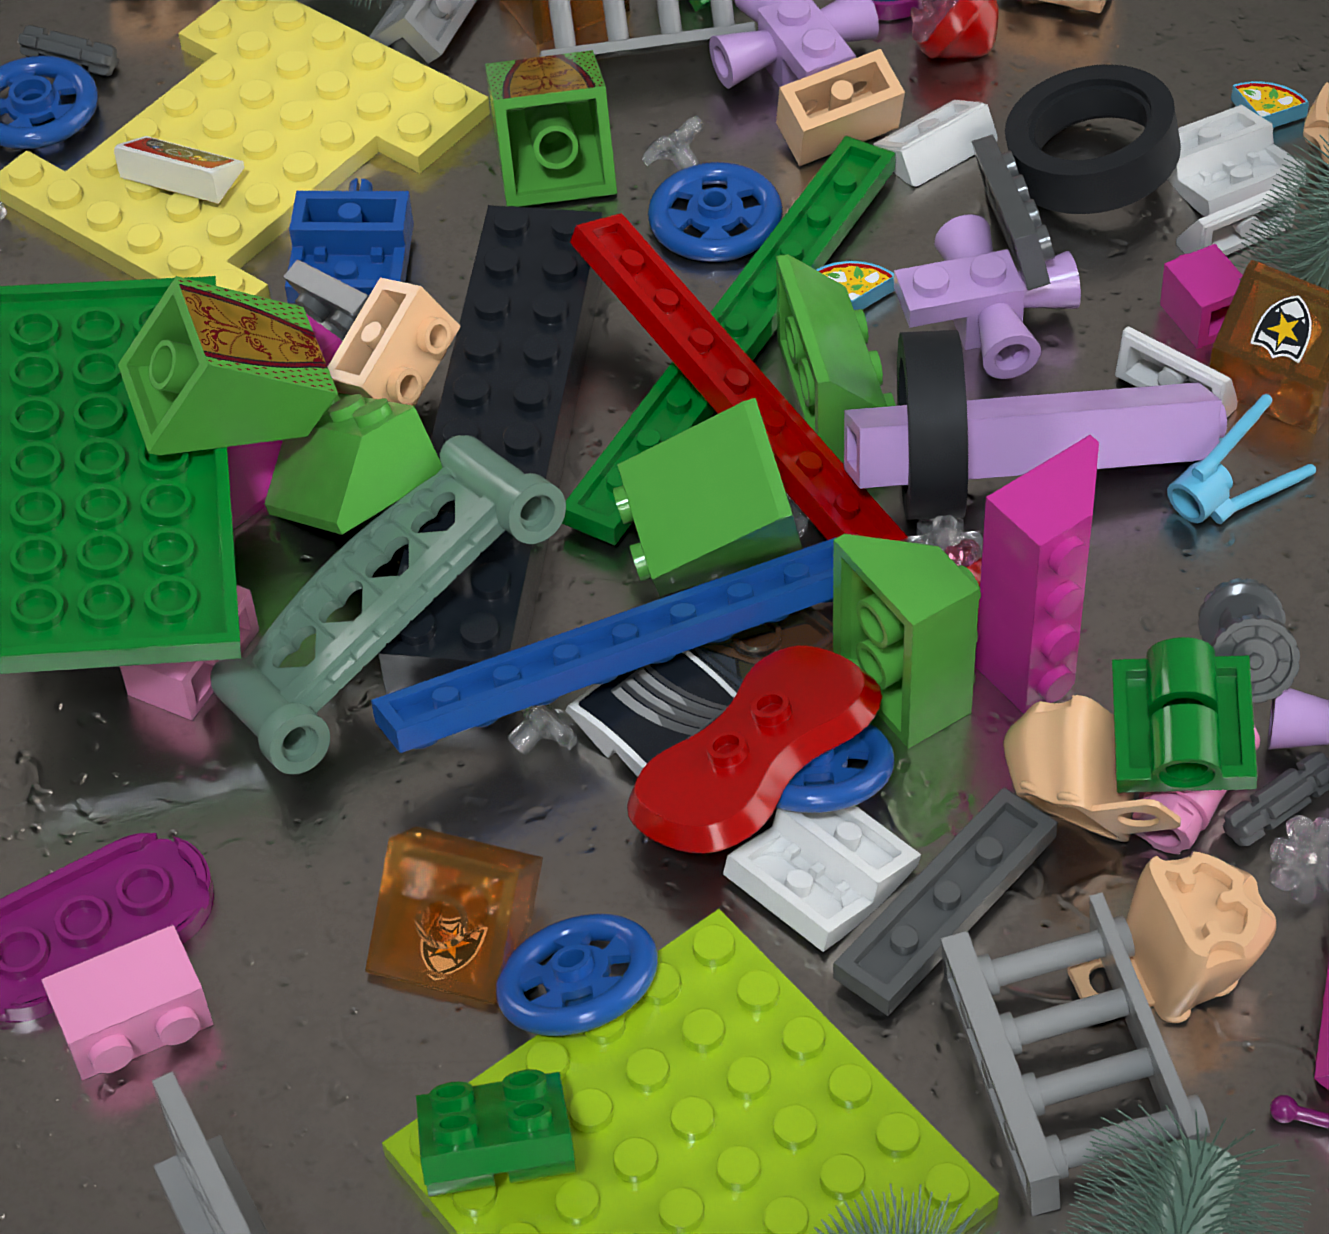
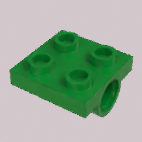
(1183, 720)
(494, 1129)

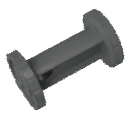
(1250, 620)

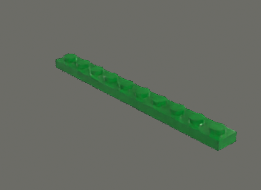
(746, 312)

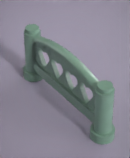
(284, 701)

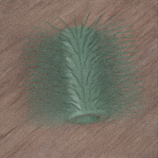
(1314, 255)
(1190, 1189)

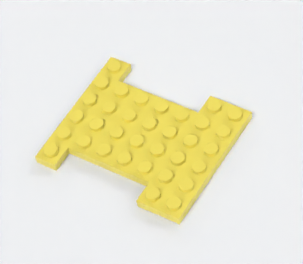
(281, 94)

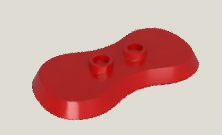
(733, 772)

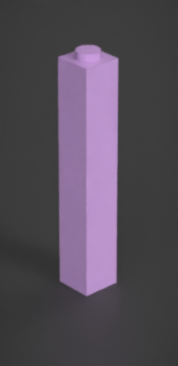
(1024, 431)

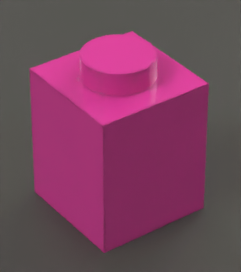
(1199, 292)

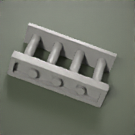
(617, 29)
(1021, 1098)

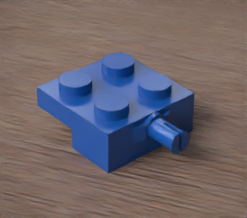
(352, 234)

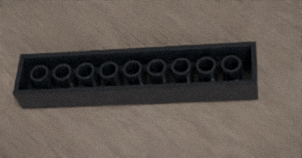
(517, 392)

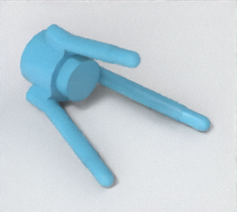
(1206, 483)

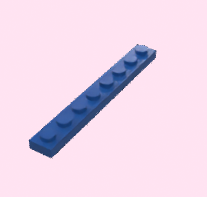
(605, 649)

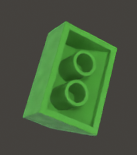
(825, 350)
(351, 464)
(909, 625)

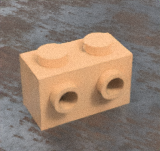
(844, 100)
(393, 344)

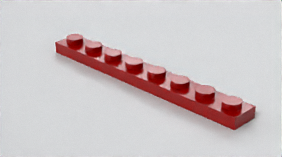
(728, 377)

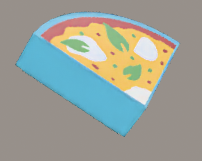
(1271, 101)
(863, 281)

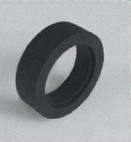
(1104, 181)
(936, 401)

